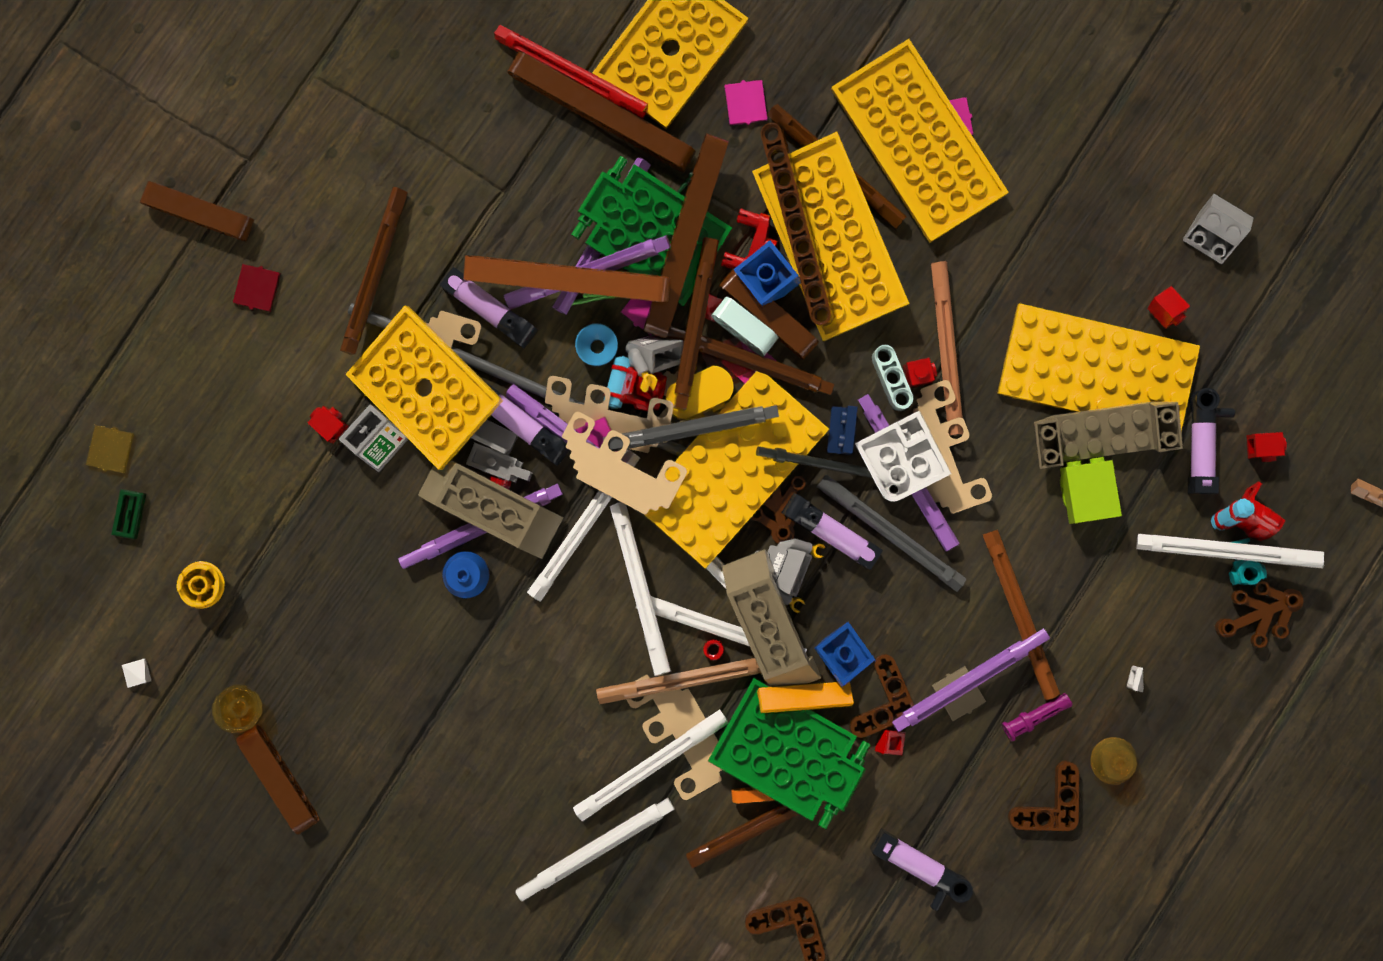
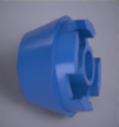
(465, 574)

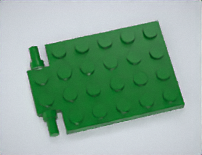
(638, 212)
(791, 757)

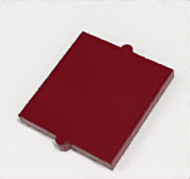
(256, 287)

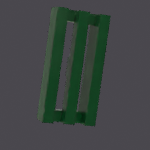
(129, 512)

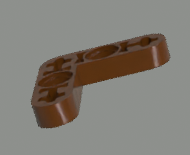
(893, 698)
(1055, 813)
(791, 917)

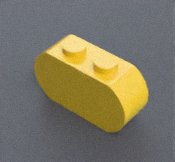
(709, 392)

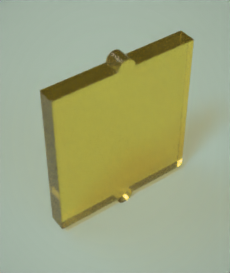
(109, 449)

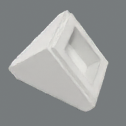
(136, 673)
(1135, 679)

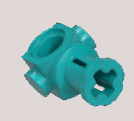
(1237, 572)

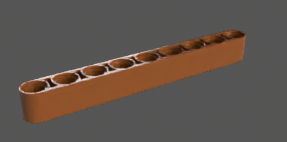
(567, 278)

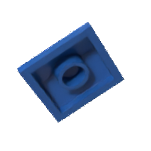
(844, 653)

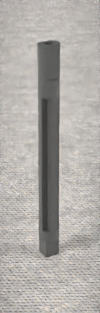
(695, 427)
(892, 533)

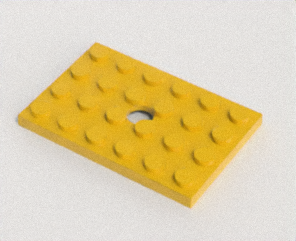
(663, 81)
(390, 379)

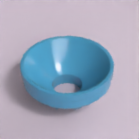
(588, 336)

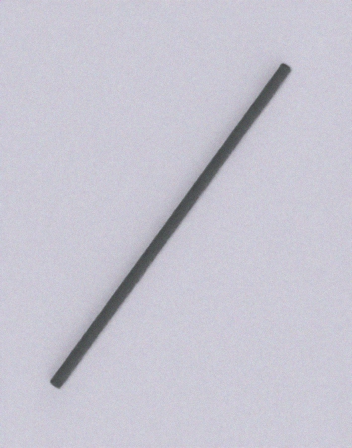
(509, 376)

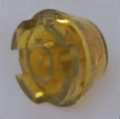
(1114, 760)

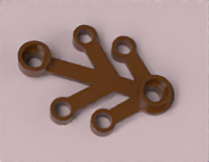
(777, 505)
(1263, 612)

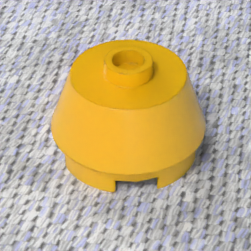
(200, 585)

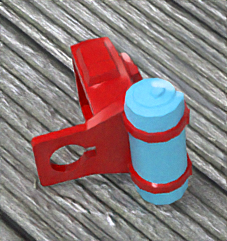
(623, 386)
(1250, 516)

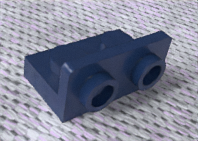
(842, 430)

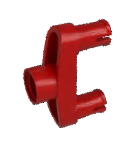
(762, 225)

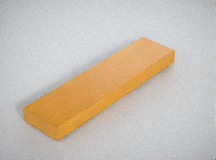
(804, 697)

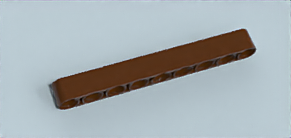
(601, 112)
(792, 214)
(687, 232)

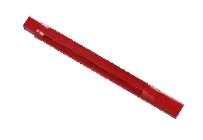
(572, 71)

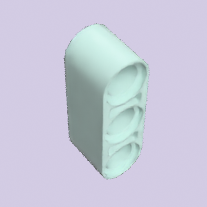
(744, 326)
(893, 366)

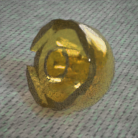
(236, 709)

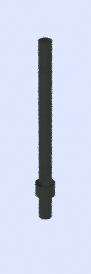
(781, 455)

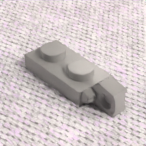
(497, 463)

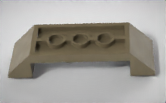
(1108, 432)
(491, 508)
(767, 622)

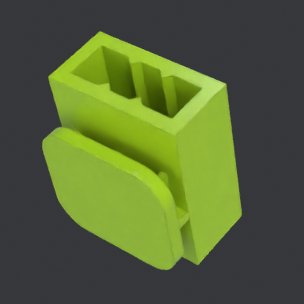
(1090, 490)

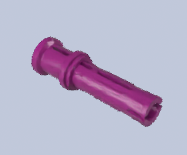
(1027, 721)

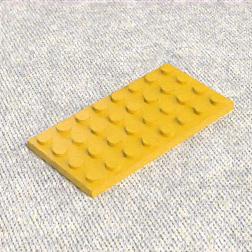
(919, 140)
(846, 237)
(1093, 364)
(727, 478)

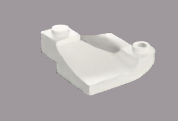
(903, 457)

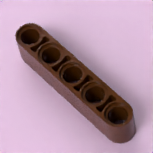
(197, 211)
(788, 330)
(277, 779)

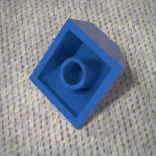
(768, 274)

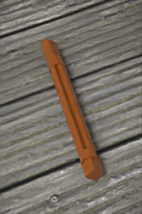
(1020, 612)

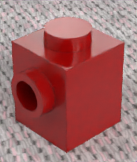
(1169, 307)
(920, 372)
(328, 423)
(1266, 446)

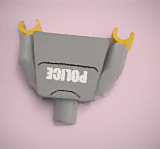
(653, 355)
(790, 564)

